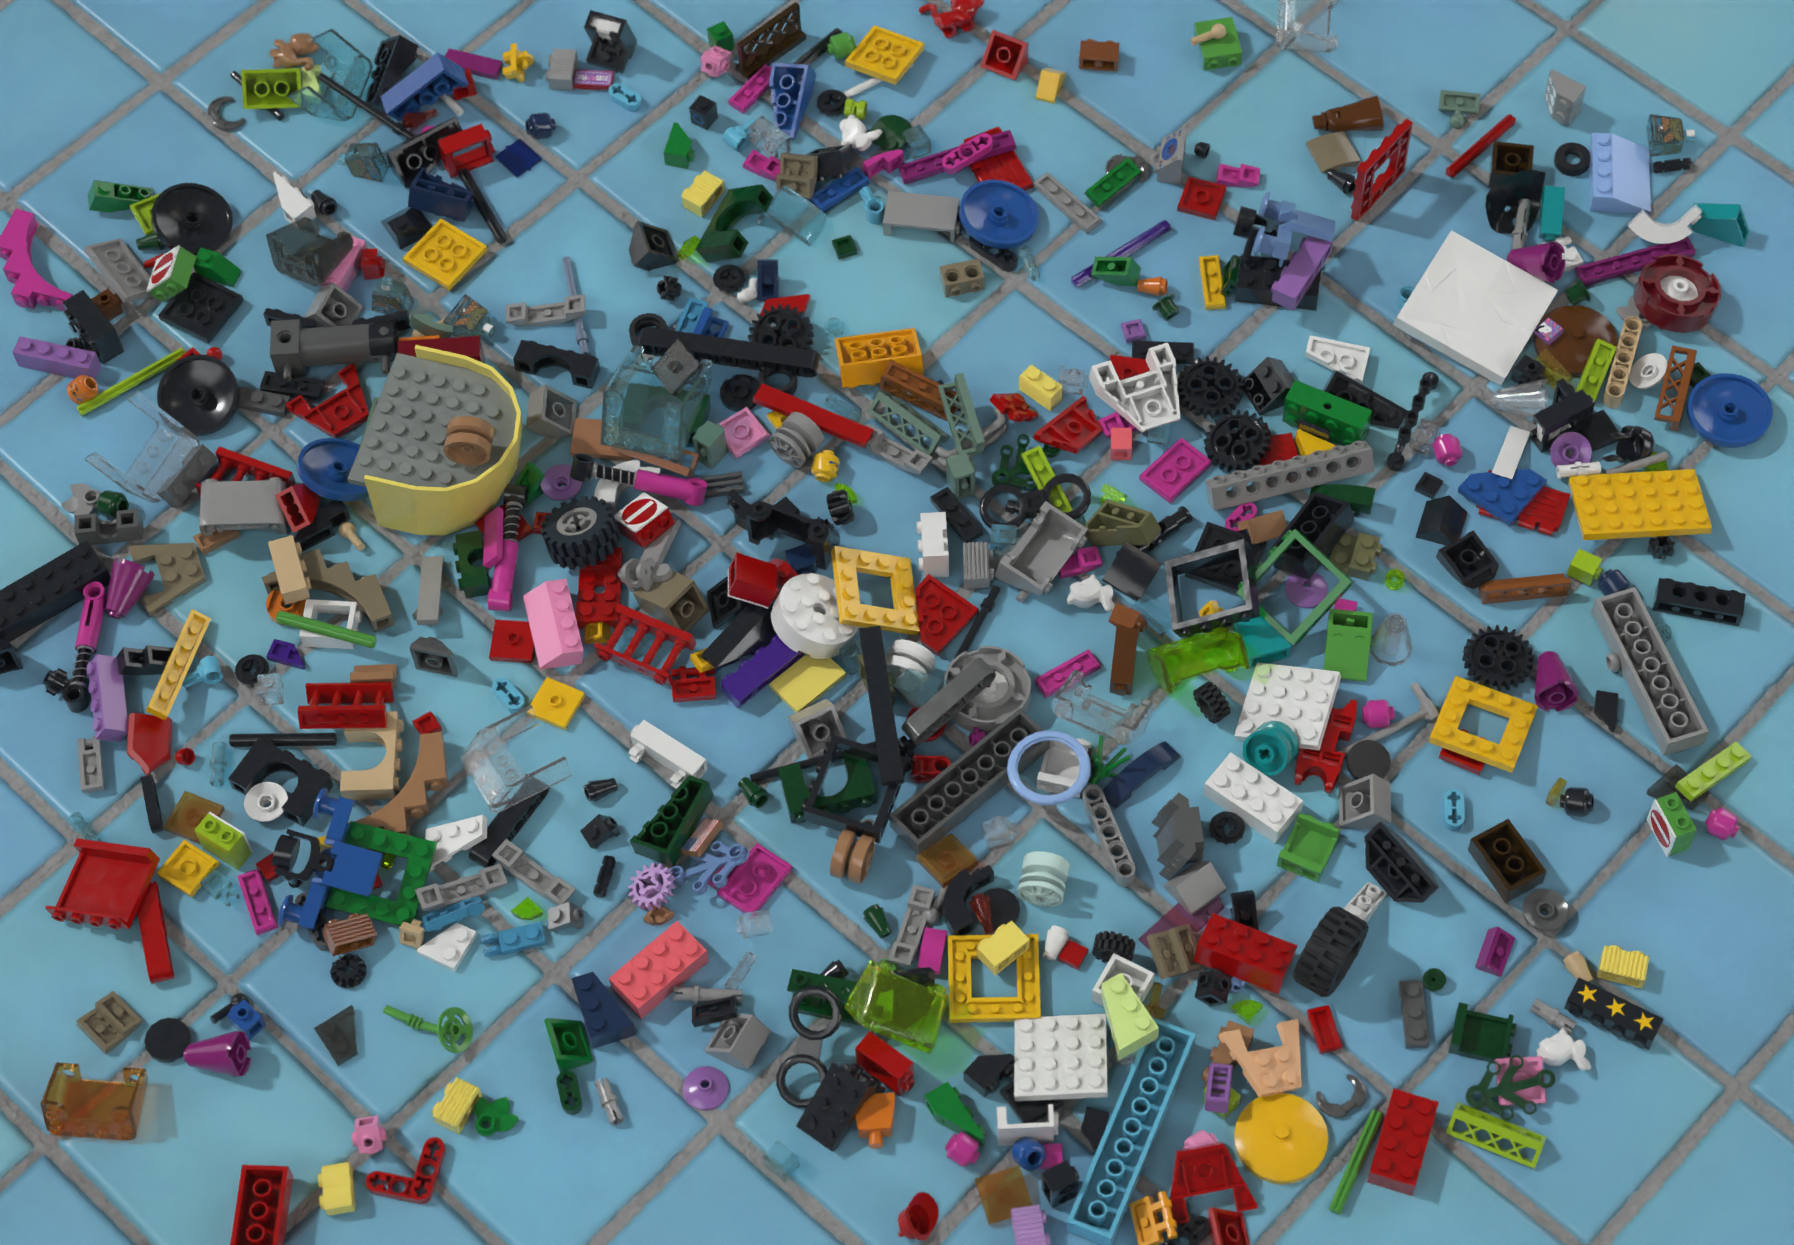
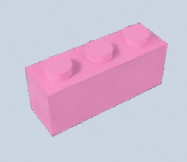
(349, 267)

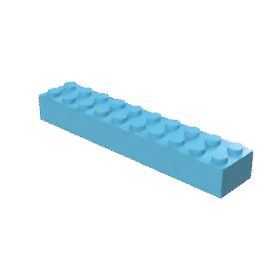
(1130, 1135)

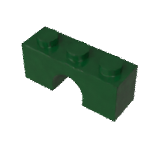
(470, 548)

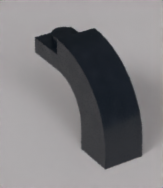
(741, 507)
(959, 889)

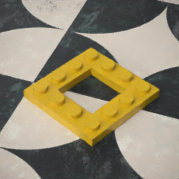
(845, 567)
(1501, 755)
(991, 1009)

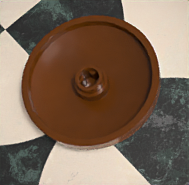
(1581, 330)

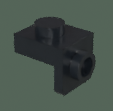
(599, 830)

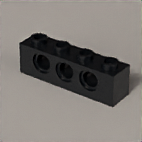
(1688, 606)

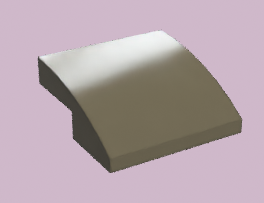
(1333, 152)
(798, 173)
(1174, 951)
(109, 1022)

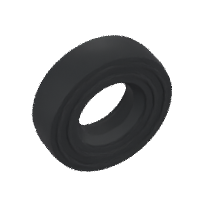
(1574, 149)

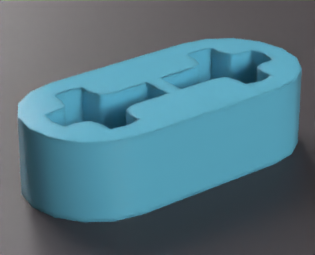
(625, 96)
(512, 693)
(1458, 809)

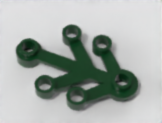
(1020, 466)
(1505, 1089)

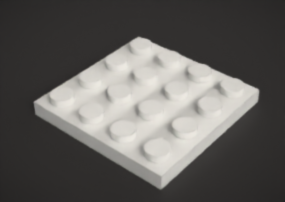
(1294, 697)
(1060, 1057)

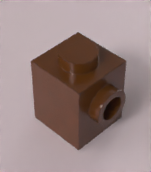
(108, 304)

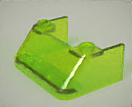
(1197, 655)

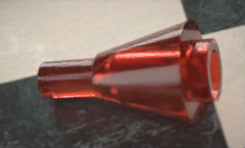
(415, 119)
(981, 906)

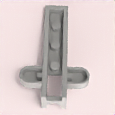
(650, 567)

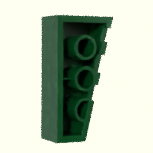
(674, 822)

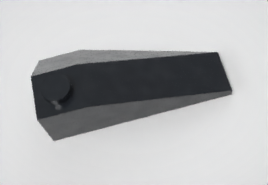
(392, 61)
(419, 151)
(1383, 410)
(743, 636)

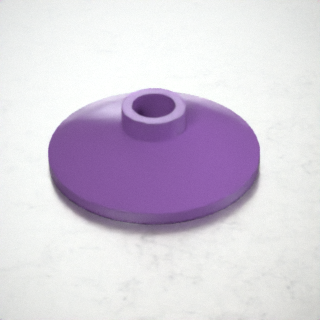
(1576, 443)
(558, 476)
(1306, 596)
(709, 1097)

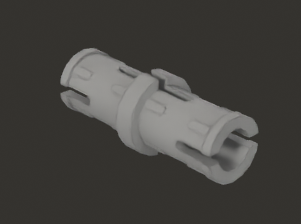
(1552, 1016)
(609, 1101)

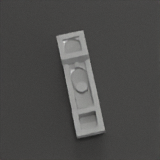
(547, 314)
(896, 454)
(531, 874)
(444, 895)
(912, 927)

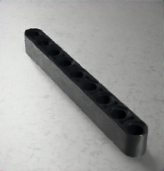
(734, 352)

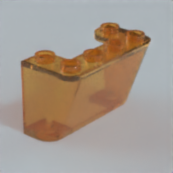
(92, 1106)

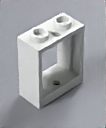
(311, 610)

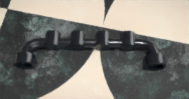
(1427, 383)

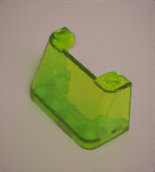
(898, 1006)

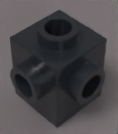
(1528, 371)
(1213, 987)

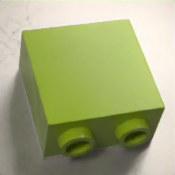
(223, 841)

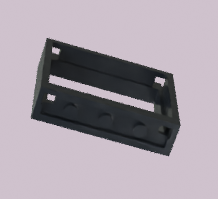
(1204, 559)
(839, 822)

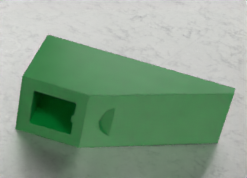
(114, 196)
(950, 1112)

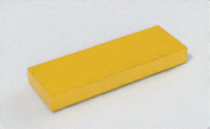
(1211, 282)

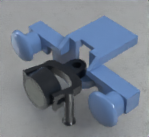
(1274, 238)

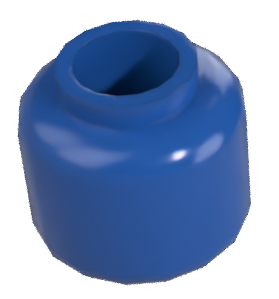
(1028, 1153)

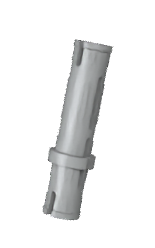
(1520, 233)
(704, 994)

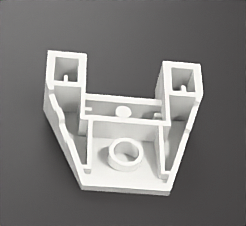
(1144, 399)

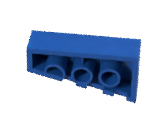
(423, 86)

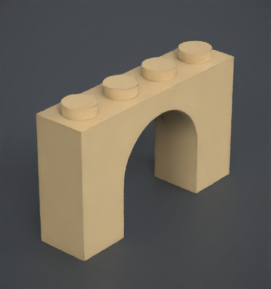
(381, 780)

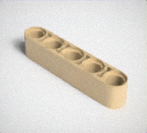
(1624, 353)

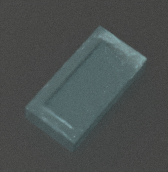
(1155, 614)

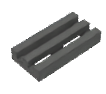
(722, 481)

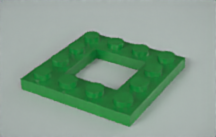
(420, 858)

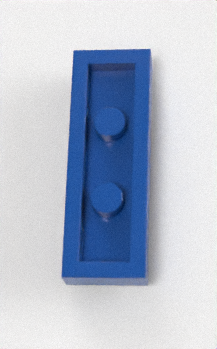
(839, 189)

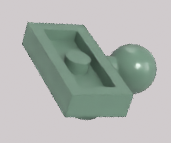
(1459, 103)

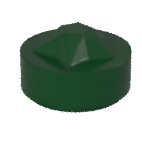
(1434, 979)

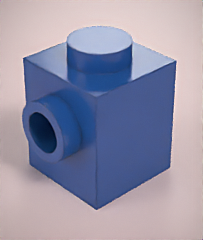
(246, 1019)

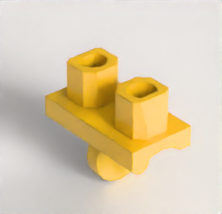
(519, 62)

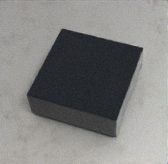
(1428, 485)

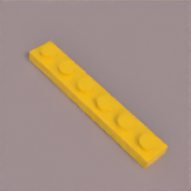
(178, 664)

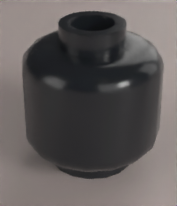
(1577, 801)

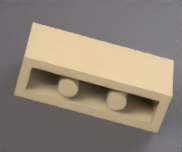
(290, 569)

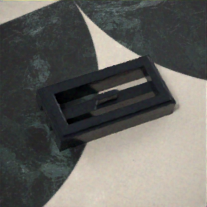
(714, 1011)

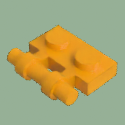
(1146, 1221)

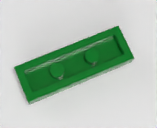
(1112, 182)

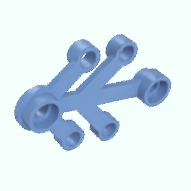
(734, 856)

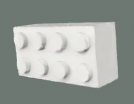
(1253, 797)

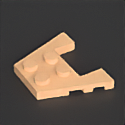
(1273, 1068)

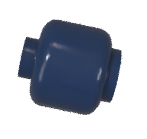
(540, 125)
(1612, 582)

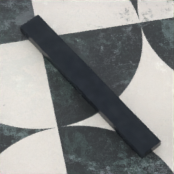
(881, 706)

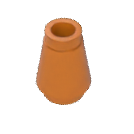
(1154, 286)

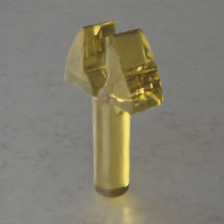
(1154, 1001)

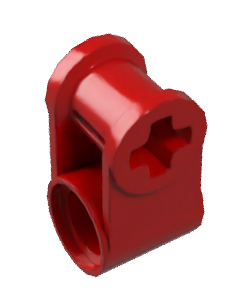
(927, 767)

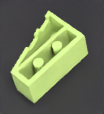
(1128, 1018)

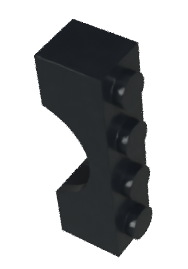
(533, 357)

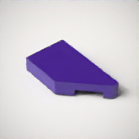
(285, 654)

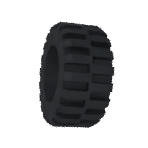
(1330, 951)

